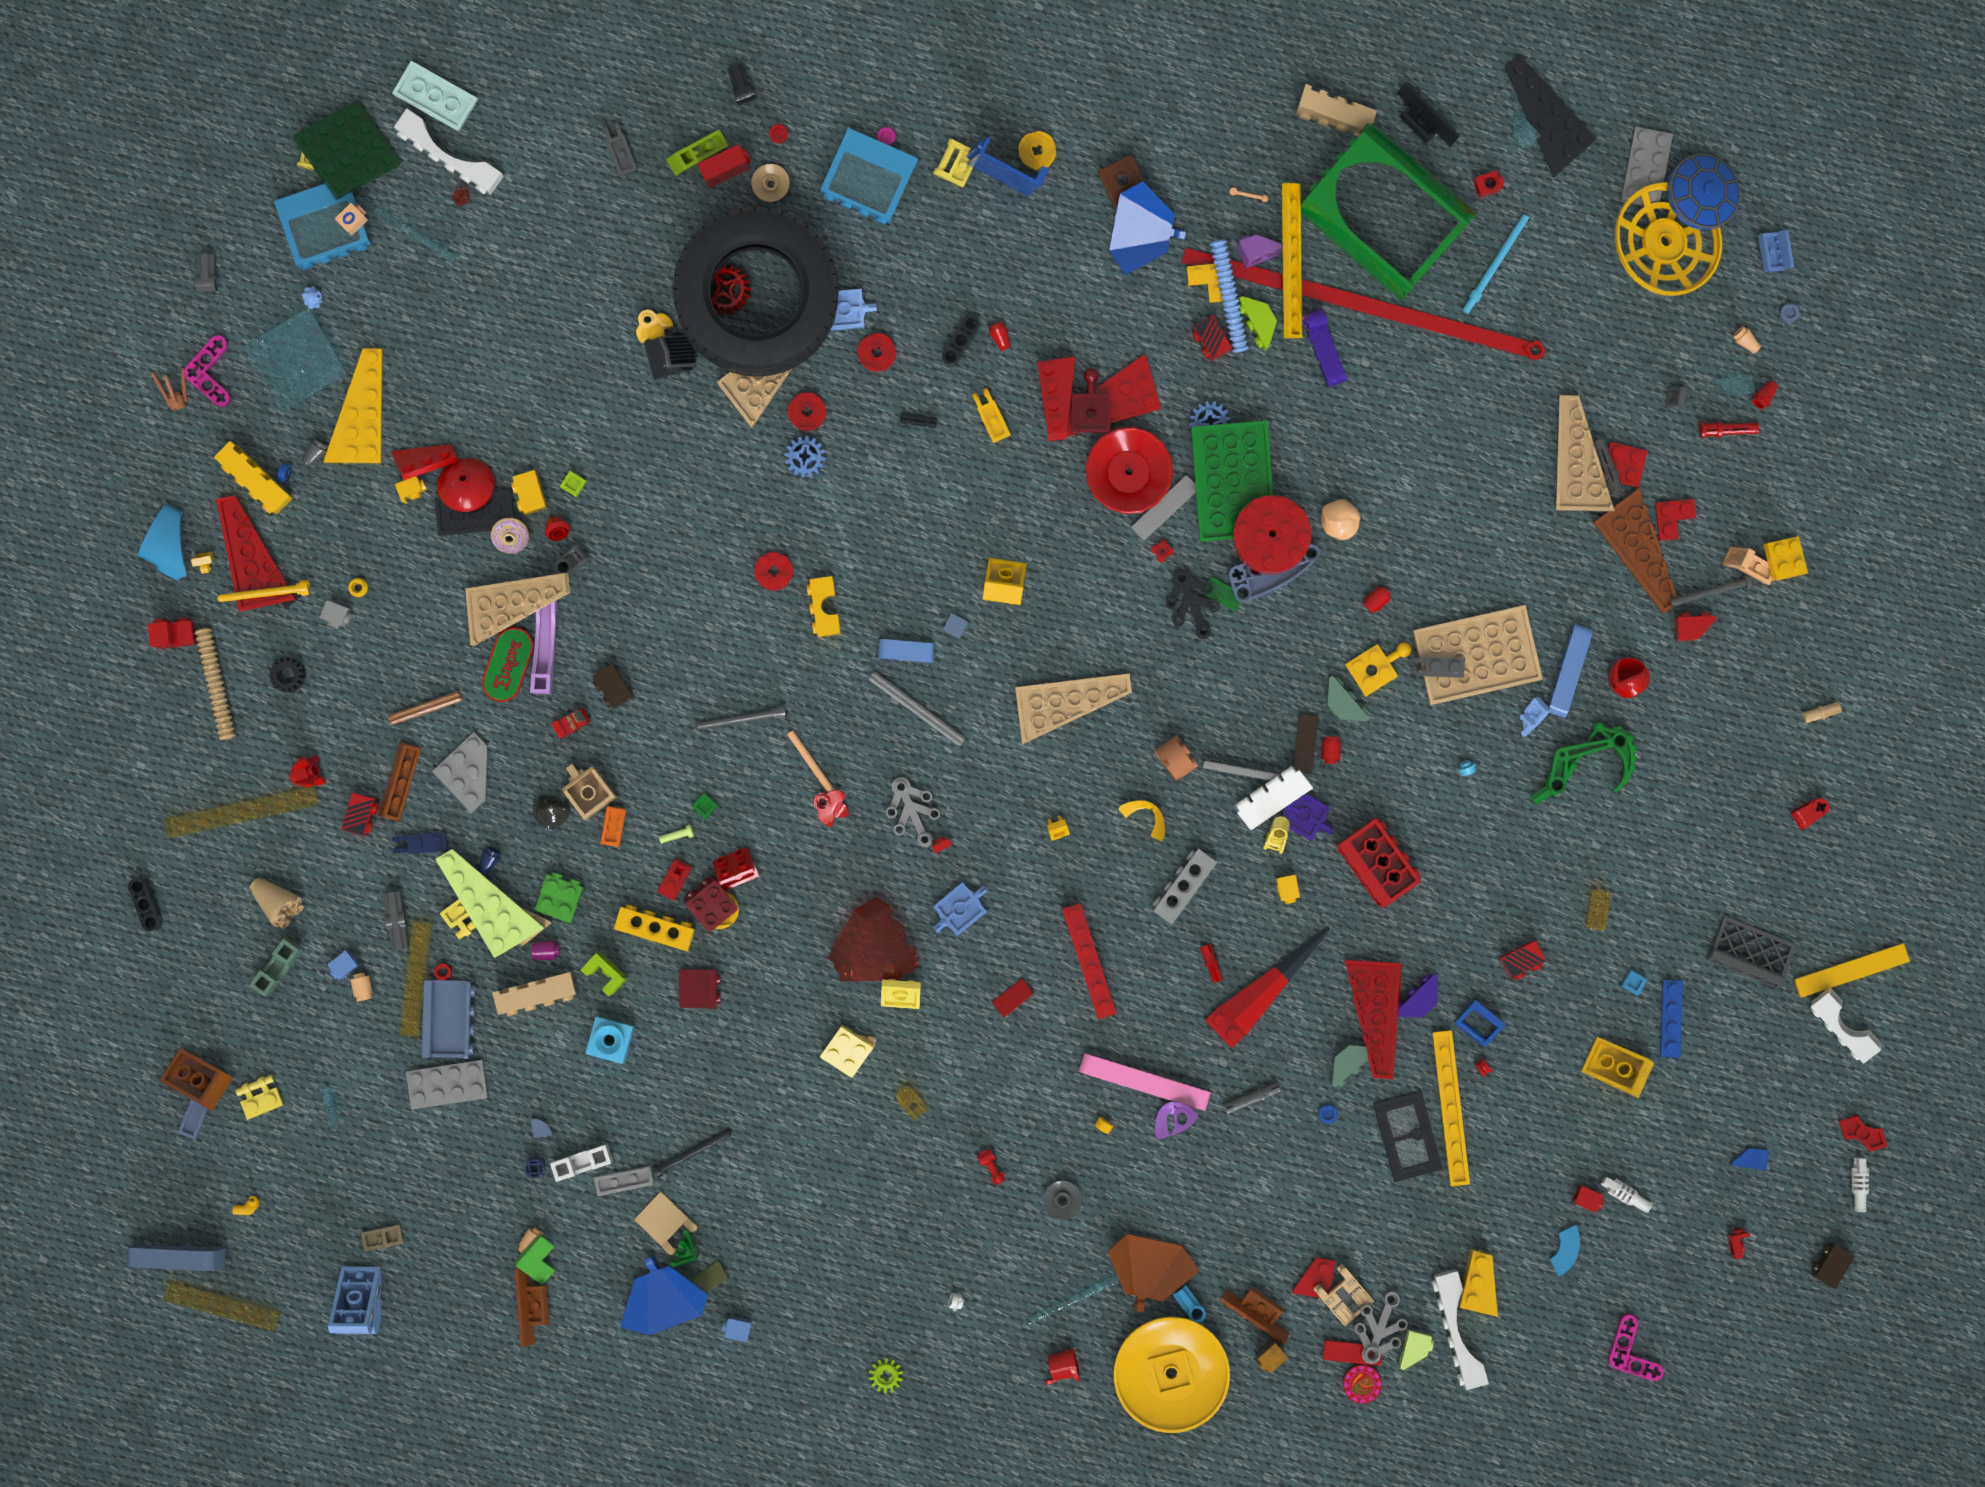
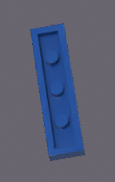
(1671, 1018)

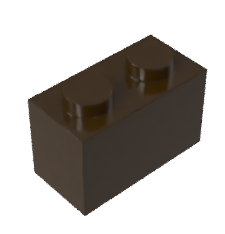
(612, 686)
(1832, 1265)

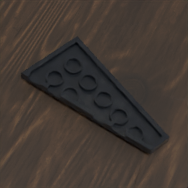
(1560, 130)

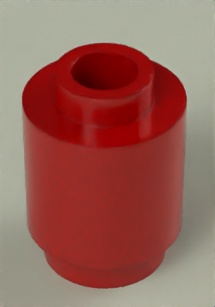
(1377, 599)
(1331, 750)

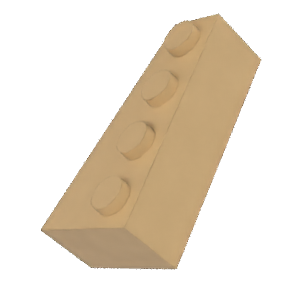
(1334, 111)
(535, 993)

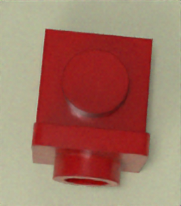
(1735, 1245)

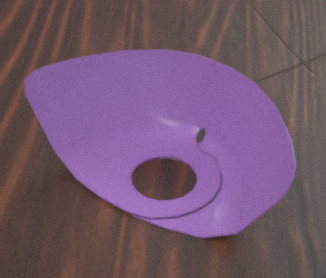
(1161, 1119)

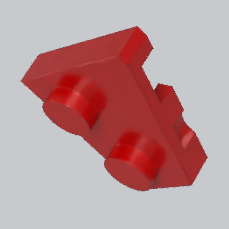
(1319, 1273)

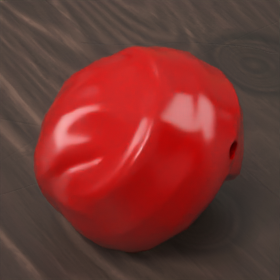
(1628, 677)

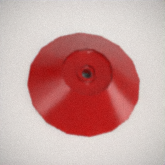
(1132, 450)

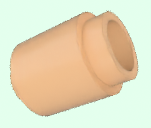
(361, 987)
(529, 1236)

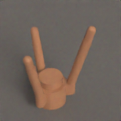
(175, 400)

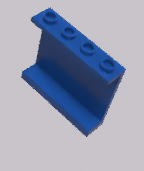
(1003, 172)

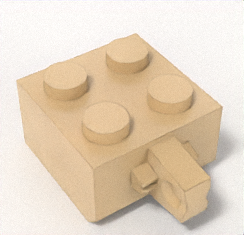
(587, 791)

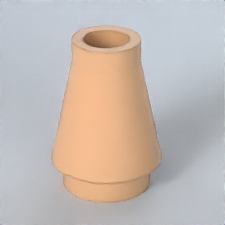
(1746, 339)

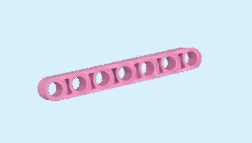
(1144, 1081)

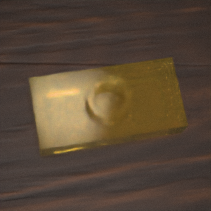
(1598, 910)

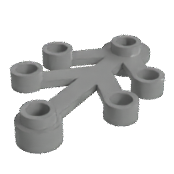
(910, 809)
(1379, 1330)

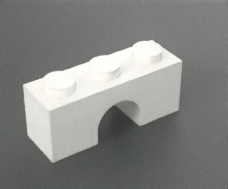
(581, 1162)

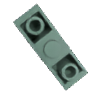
(1343, 703)
(1346, 1062)

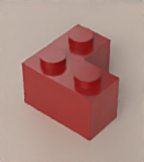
(169, 635)

